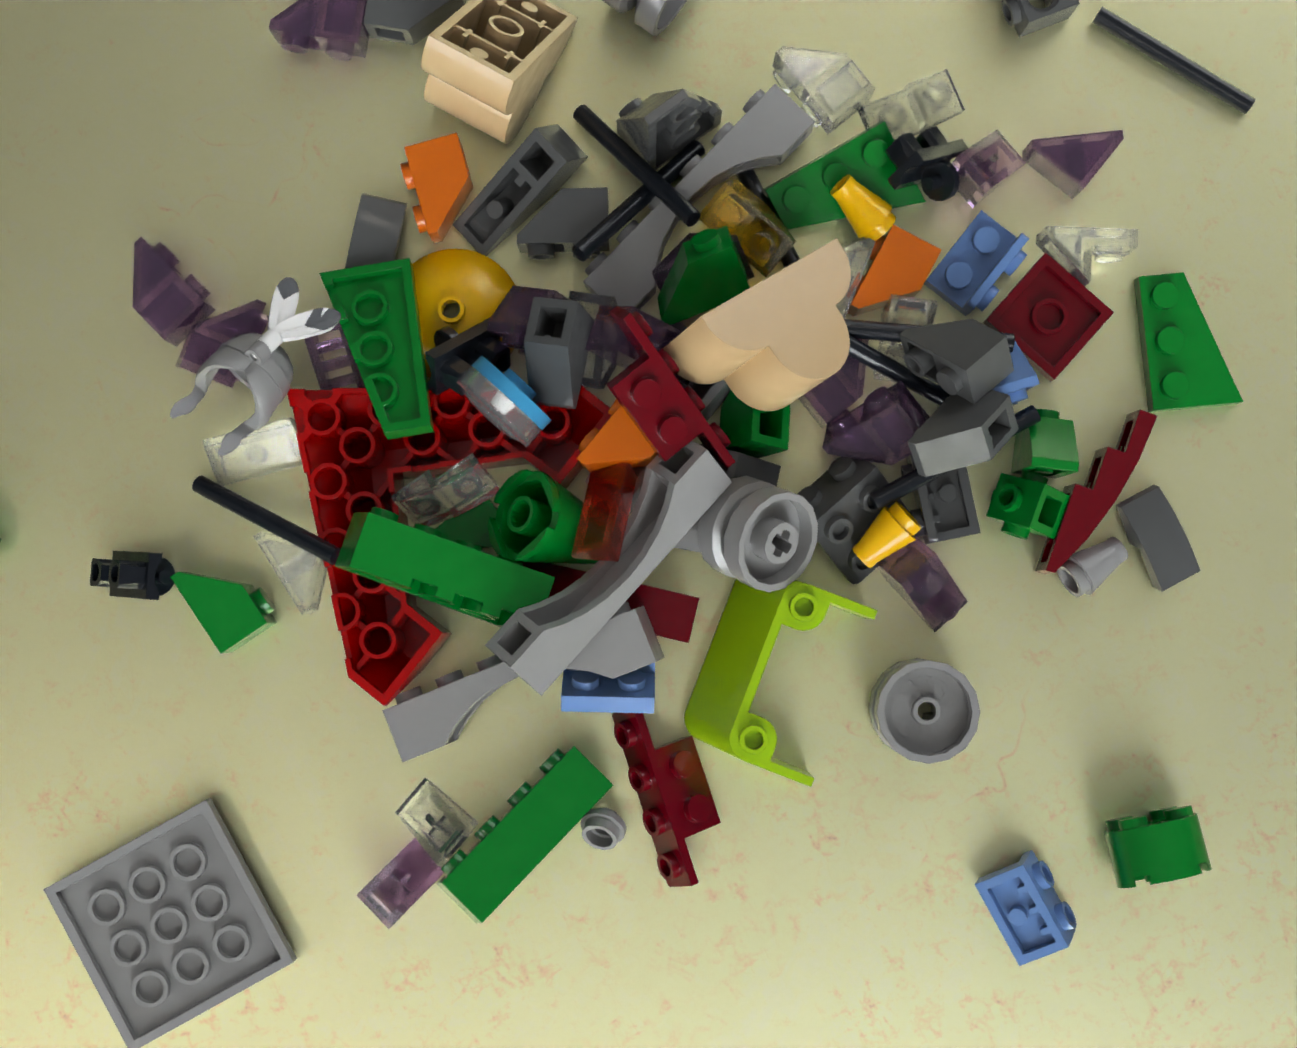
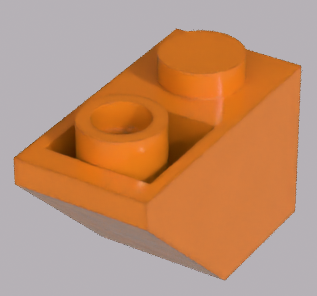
(441, 183)
(897, 268)
(615, 443)

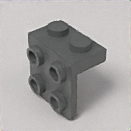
(845, 511)

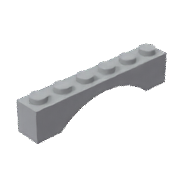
(759, 139)
(549, 635)
(439, 716)

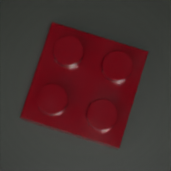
(1049, 316)

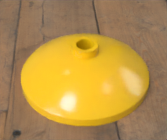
(458, 278)

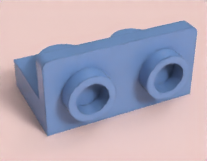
(975, 264)
(596, 693)
(1028, 909)

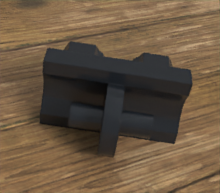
(926, 162)
(457, 353)
(133, 574)

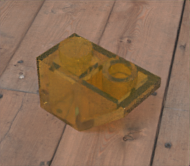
(754, 222)

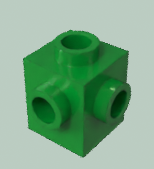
(1027, 505)

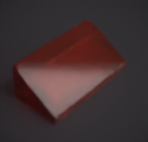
(605, 513)

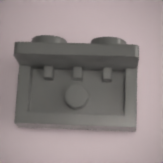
(944, 506)

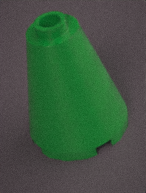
(535, 520)

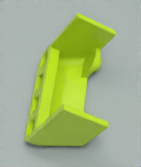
(737, 661)

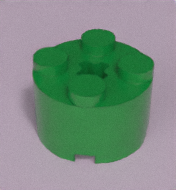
(1156, 849)

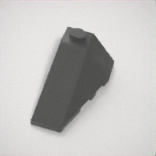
(666, 124)

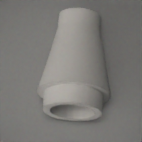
(1091, 566)

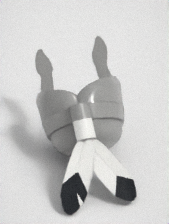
(261, 360)

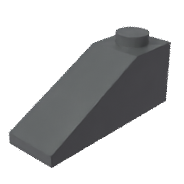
(520, 187)

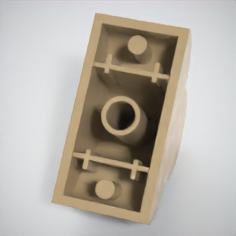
(494, 60)
(775, 335)

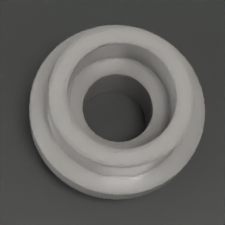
(602, 828)

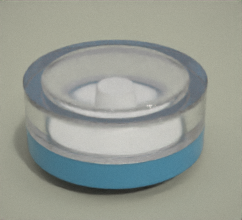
(504, 400)

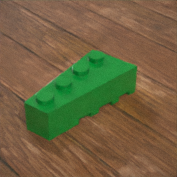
(439, 569)
(524, 835)

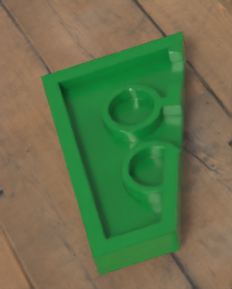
(1178, 348)

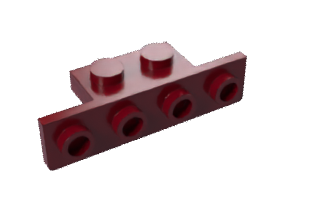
(657, 401)
(670, 792)

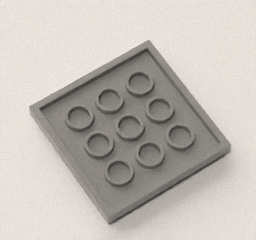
(170, 924)

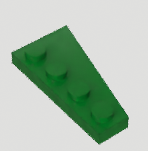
(385, 341)

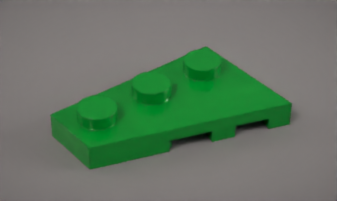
(805, 194)

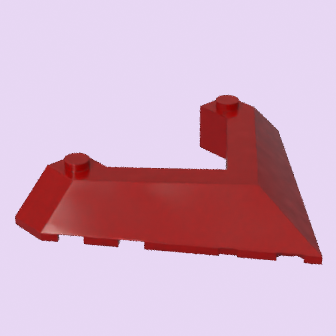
(357, 469)

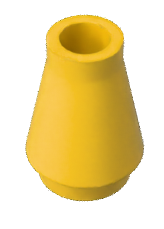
(864, 210)
(887, 534)

